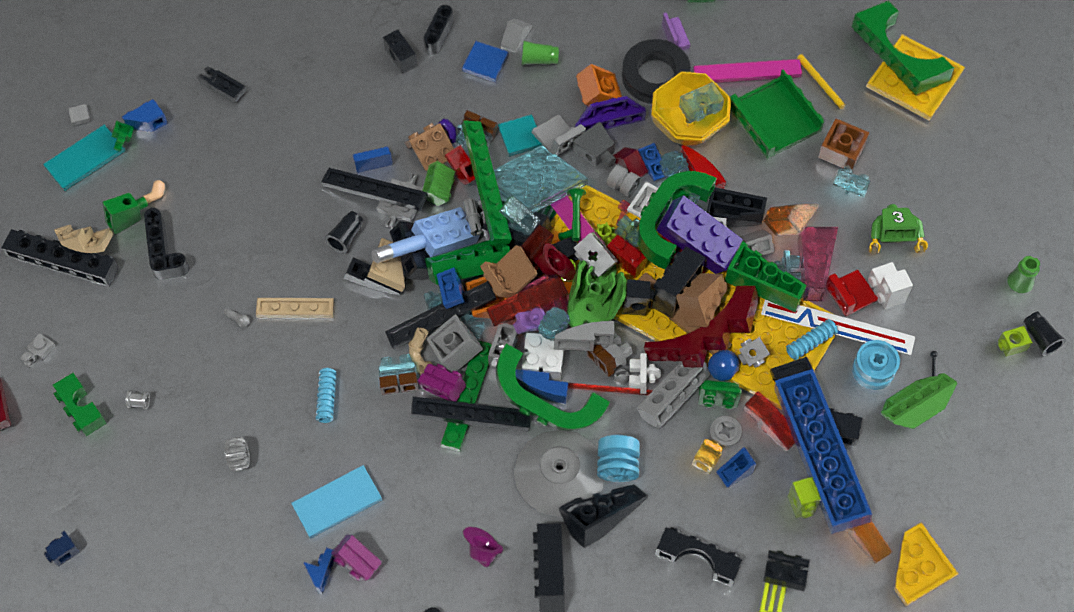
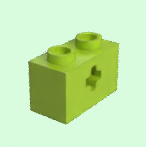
(804, 498)

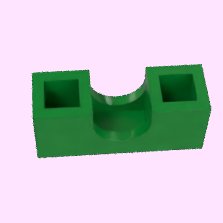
(86, 417)

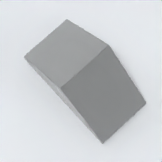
(515, 34)

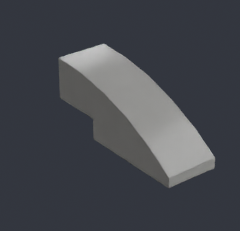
(585, 336)

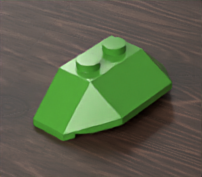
(919, 401)

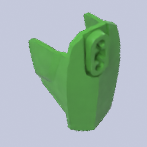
(598, 294)

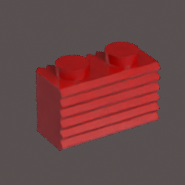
(628, 256)

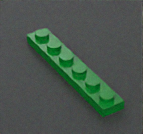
(474, 379)

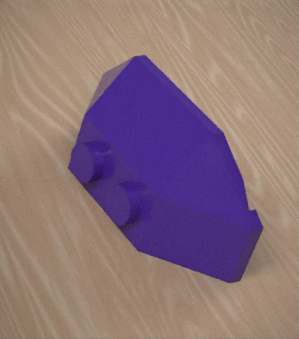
(612, 113)

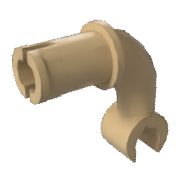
(415, 349)

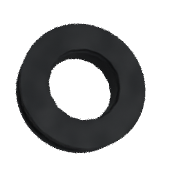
(647, 51)

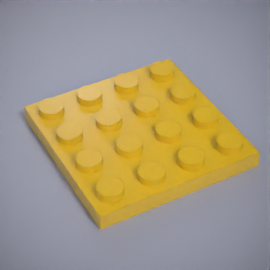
(892, 87)

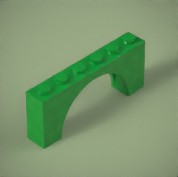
(914, 72)

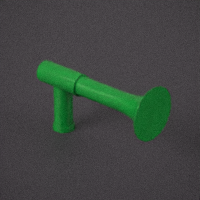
(576, 194)

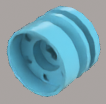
(618, 458)

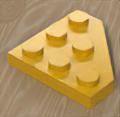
(920, 565)

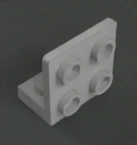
(557, 134)

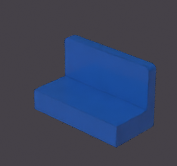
(372, 159)

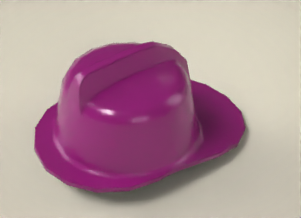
(482, 545)

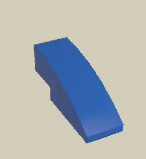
(541, 386)

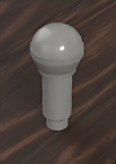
(241, 319)

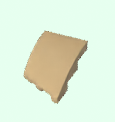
(84, 239)

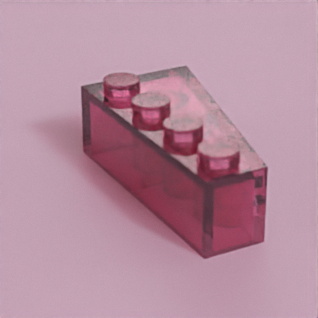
(815, 254)

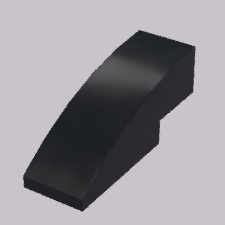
(358, 272)

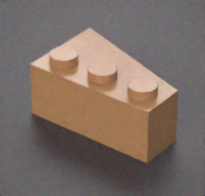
(701, 299)

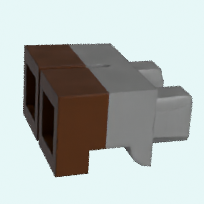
(610, 356)

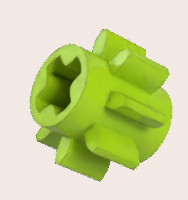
(607, 230)

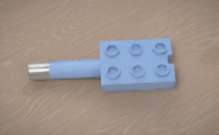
(435, 233)

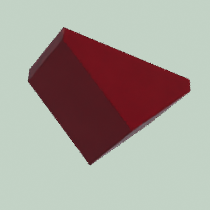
(631, 160)

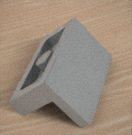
(759, 241)

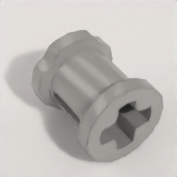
(137, 400)

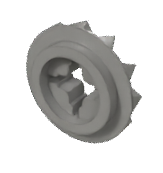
(728, 423)

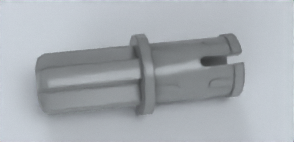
(472, 216)

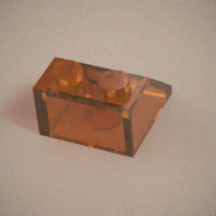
(789, 218)

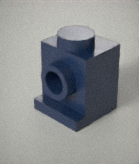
(61, 550)

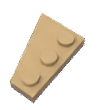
(388, 271)

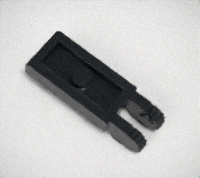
(222, 84)

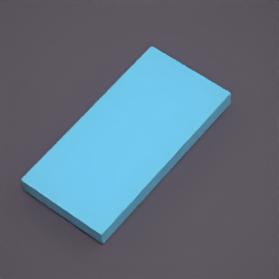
(336, 501)

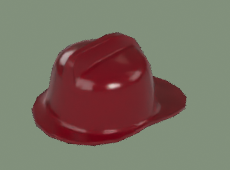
(555, 263)

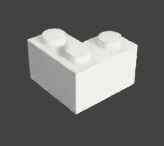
(890, 285)

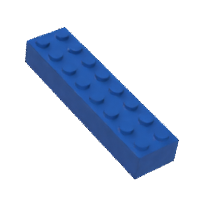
(822, 451)

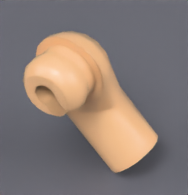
(156, 193)

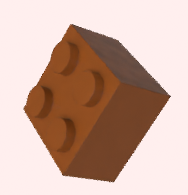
(843, 144)

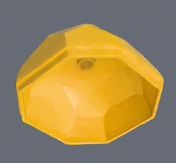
(672, 121)

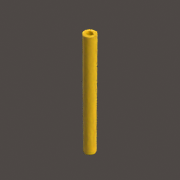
(823, 84)

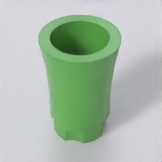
(539, 54)
(1024, 275)

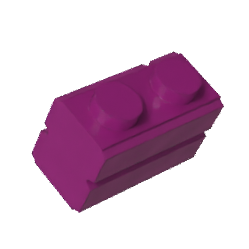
(442, 382)
(356, 558)

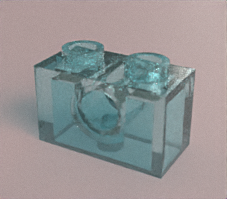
(708, 95)

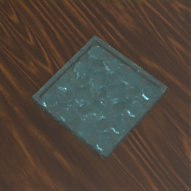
(538, 179)

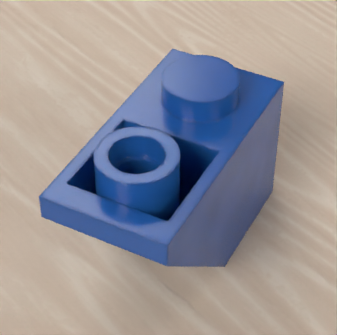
(146, 117)

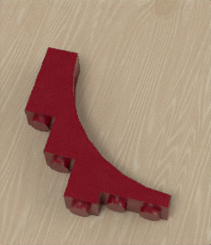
(693, 346)

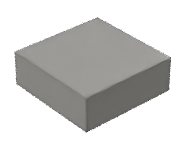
(79, 115)

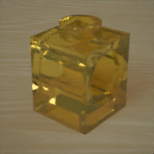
(707, 455)

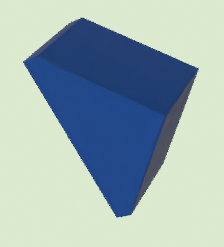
(737, 468)

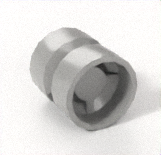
(621, 179)

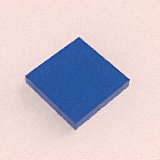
(485, 61)

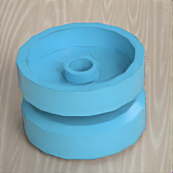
(875, 364)

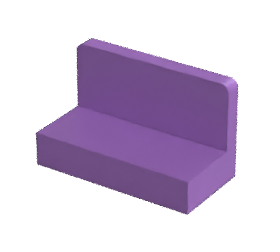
(675, 31)

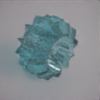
(673, 163)
(553, 322)

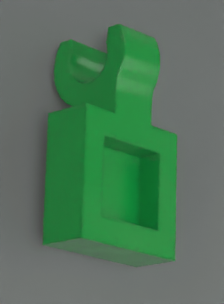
(123, 133)

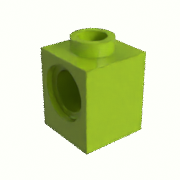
(1018, 335)

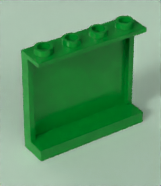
(776, 115)

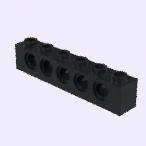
(102, 274)

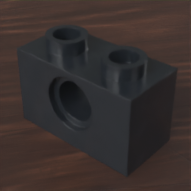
(400, 51)
(637, 297)

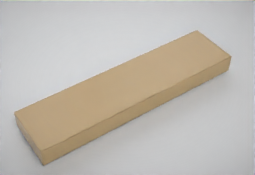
(295, 307)

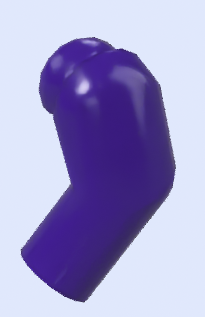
(450, 128)

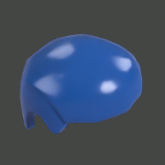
(723, 365)

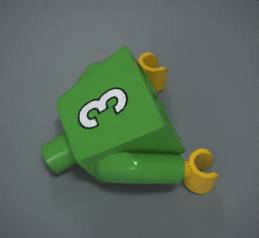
(897, 225)

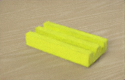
(772, 599)

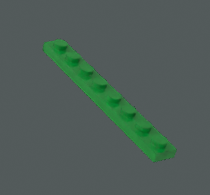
(486, 182)

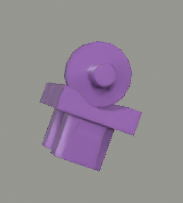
(528, 320)

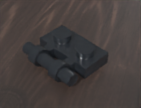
(785, 575)

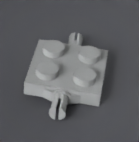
(398, 212)

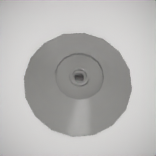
(545, 485)

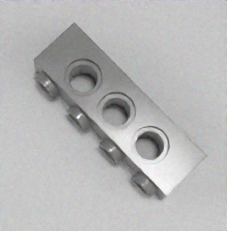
(671, 393)

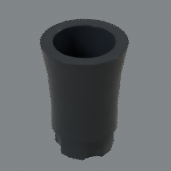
(344, 232)
(1044, 334)

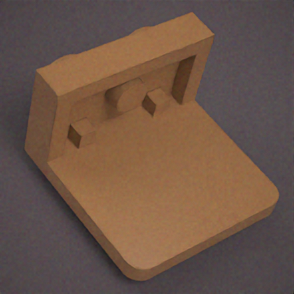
(430, 145)
(510, 273)

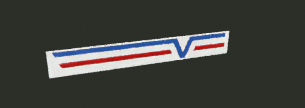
(846, 327)

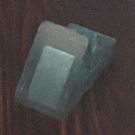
(519, 216)

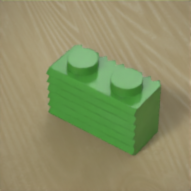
(438, 183)

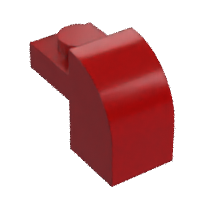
(461, 164)

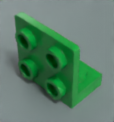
(719, 394)

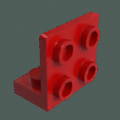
(850, 292)

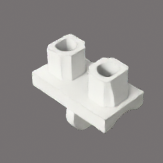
(639, 381)

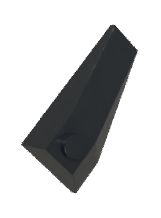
(595, 516)

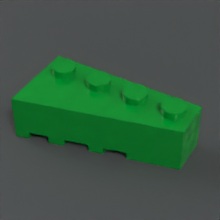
(466, 259)
(771, 283)

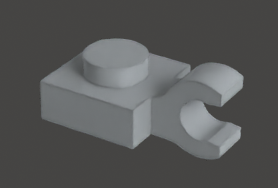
(38, 348)

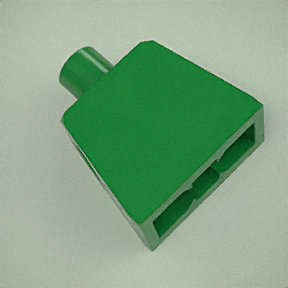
(123, 211)

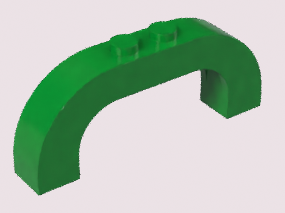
(650, 243)
(540, 409)

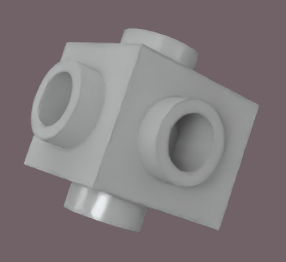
(760, 349)

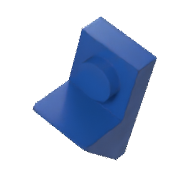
(450, 288)
(320, 574)

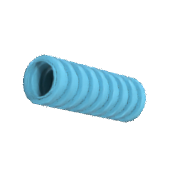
(812, 339)
(326, 395)

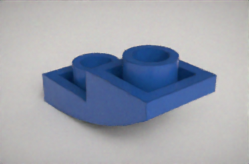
(651, 160)

